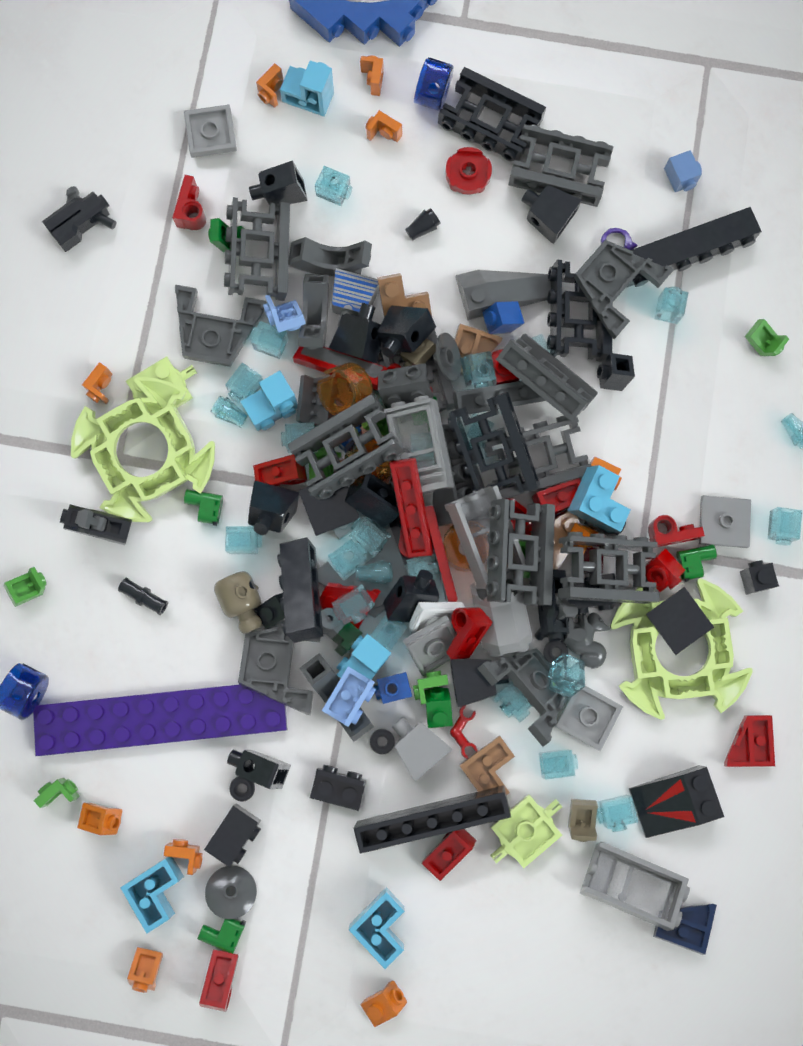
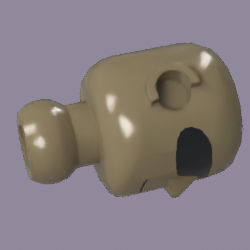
(238, 598)

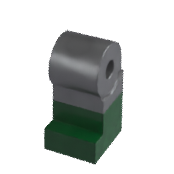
(340, 633)

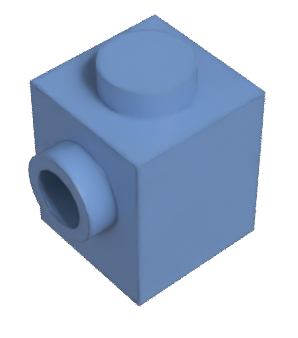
(683, 171)

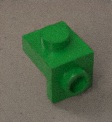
(218, 232)
(438, 707)

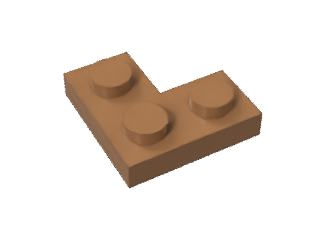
(393, 294)
(482, 765)

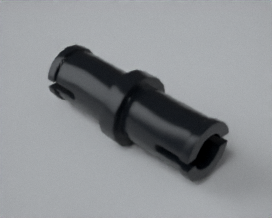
(143, 596)

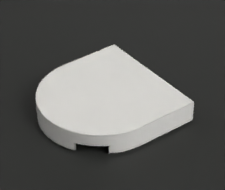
(431, 611)

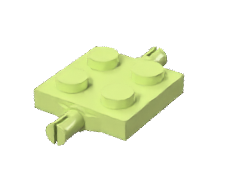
(164, 371)
(527, 831)

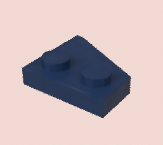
(693, 929)

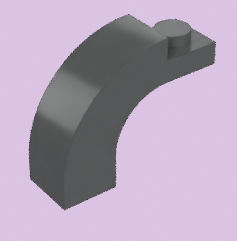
(324, 259)
(315, 311)
(324, 681)

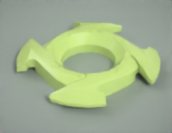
(181, 463)
(714, 676)

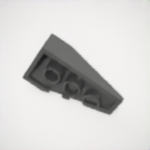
(485, 287)
(462, 484)

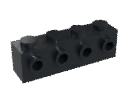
(300, 590)

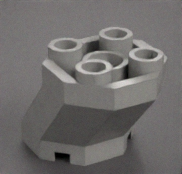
(510, 624)

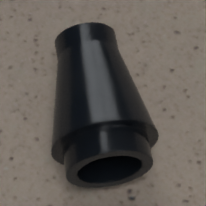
(423, 224)

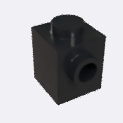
(616, 372)
(759, 577)

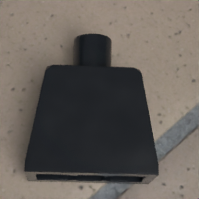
(280, 184)
(550, 211)
(404, 329)
(358, 335)
(271, 507)
(407, 593)
(470, 683)
(267, 770)

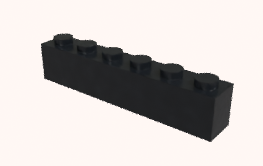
(701, 242)
(432, 819)

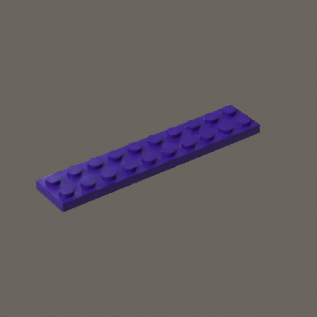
(154, 719)

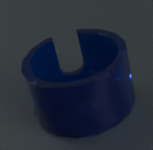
(426, 91)
(19, 690)

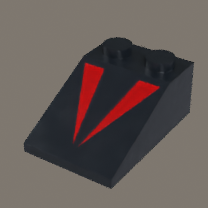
(676, 801)

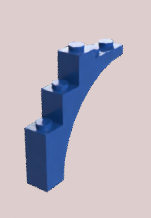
(362, 19)

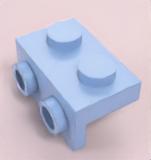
(284, 316)
(349, 696)

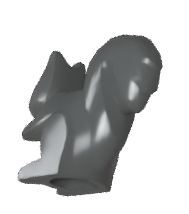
(581, 639)

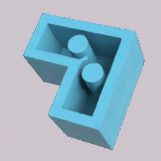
(309, 87)
(271, 402)
(594, 503)
(366, 658)
(147, 895)
(373, 929)

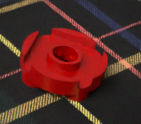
(465, 183)

